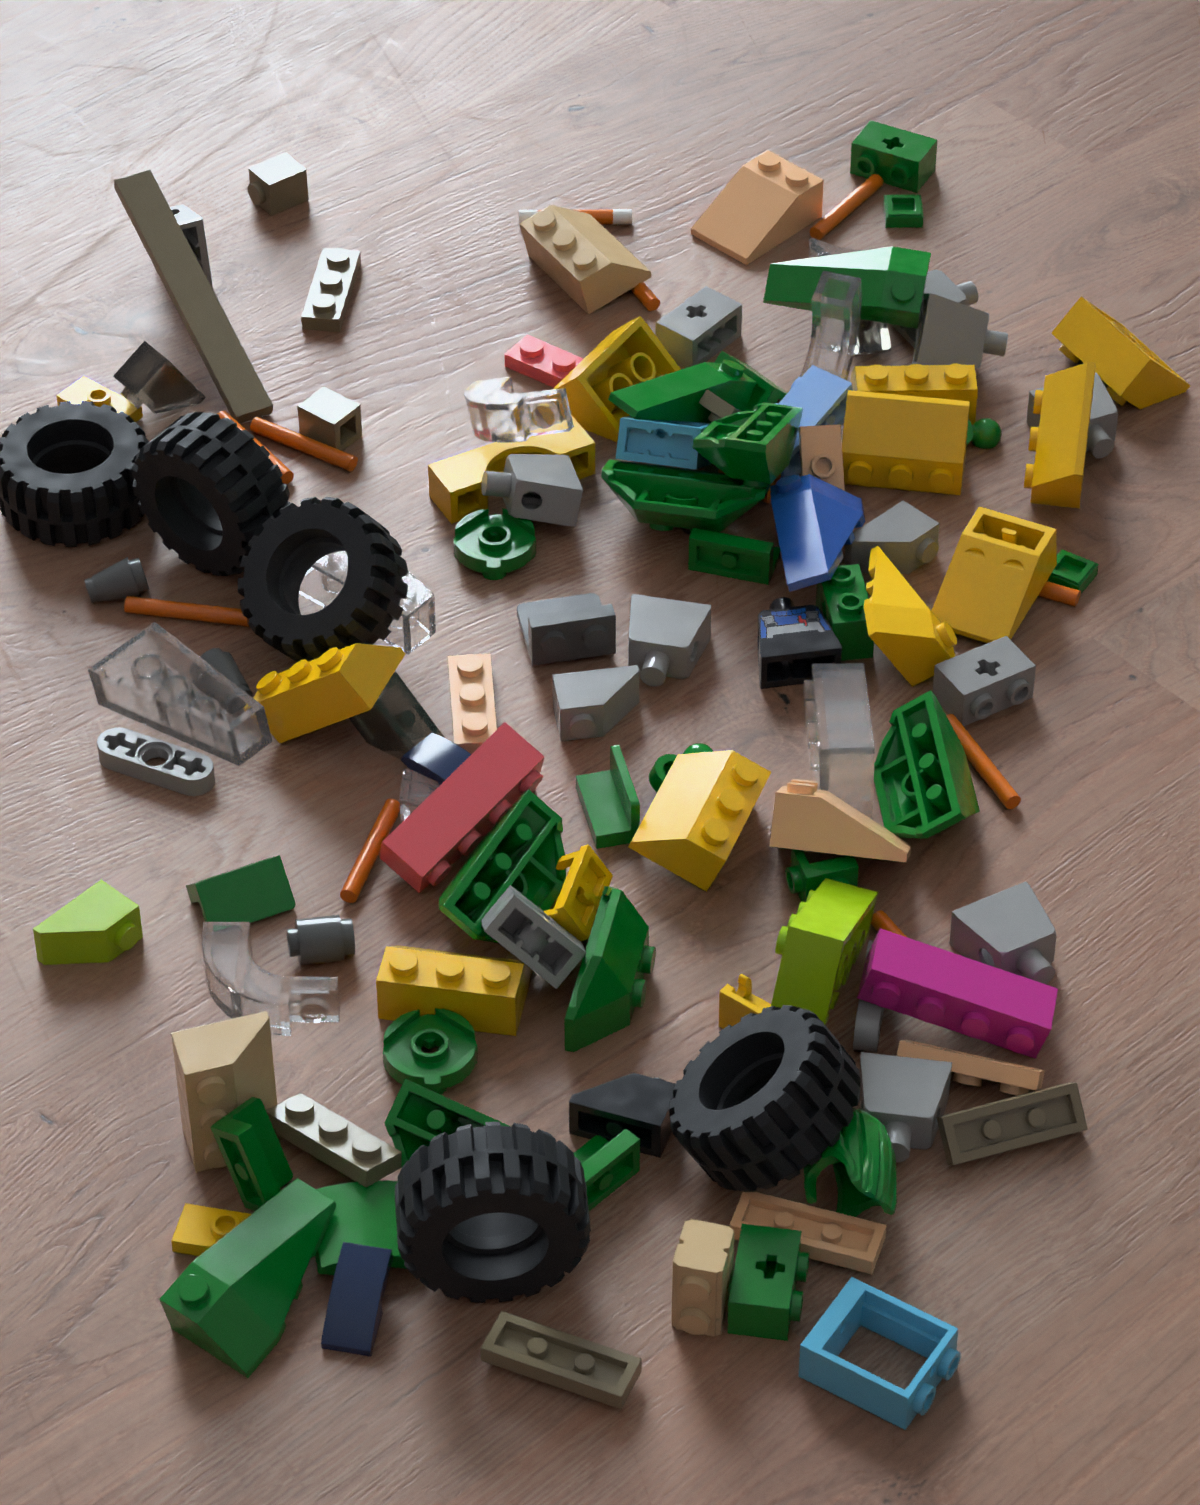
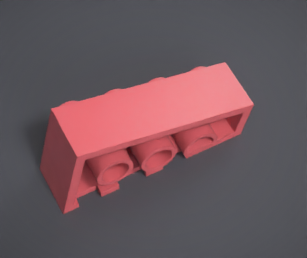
(463, 809)

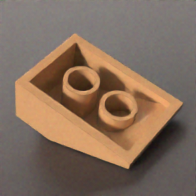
(761, 208)
(826, 824)

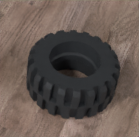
(70, 473)
(207, 490)
(287, 552)
(765, 1098)
(492, 1212)

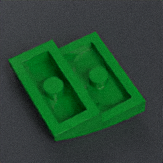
(362, 1218)

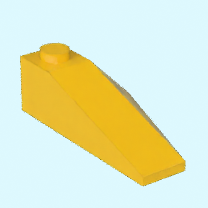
(904, 623)

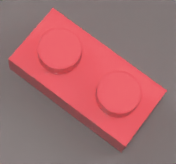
(540, 360)

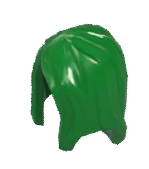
(862, 1167)

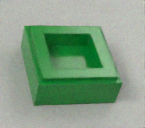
(903, 211)
(1073, 571)

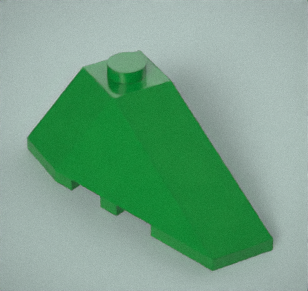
(890, 281)
(678, 393)
(244, 1284)

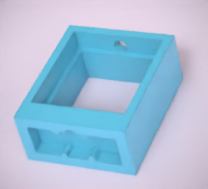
(660, 442)
(894, 1319)

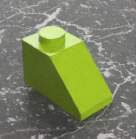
(89, 928)

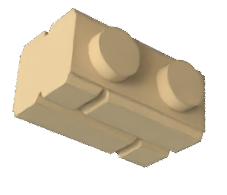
(702, 1277)

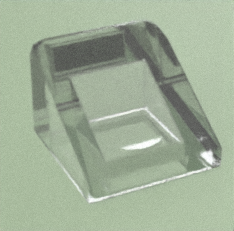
(414, 791)

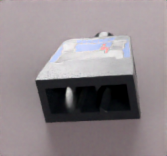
(791, 642)

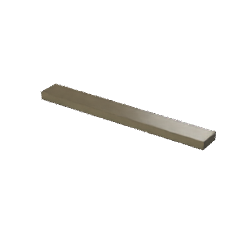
(193, 297)

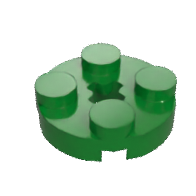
(509, 548)
(435, 1070)

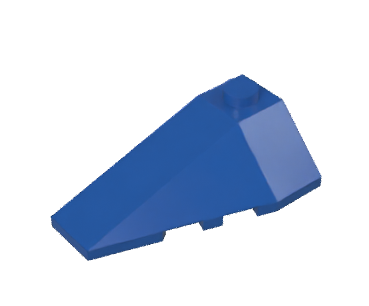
(813, 527)

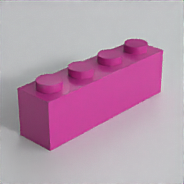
(958, 993)

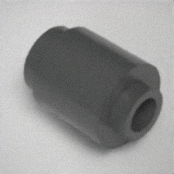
(321, 939)

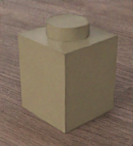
(278, 184)
(330, 419)

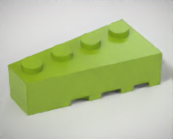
(822, 946)

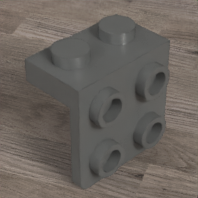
(567, 628)

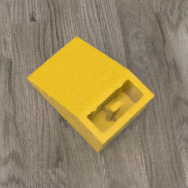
(995, 575)

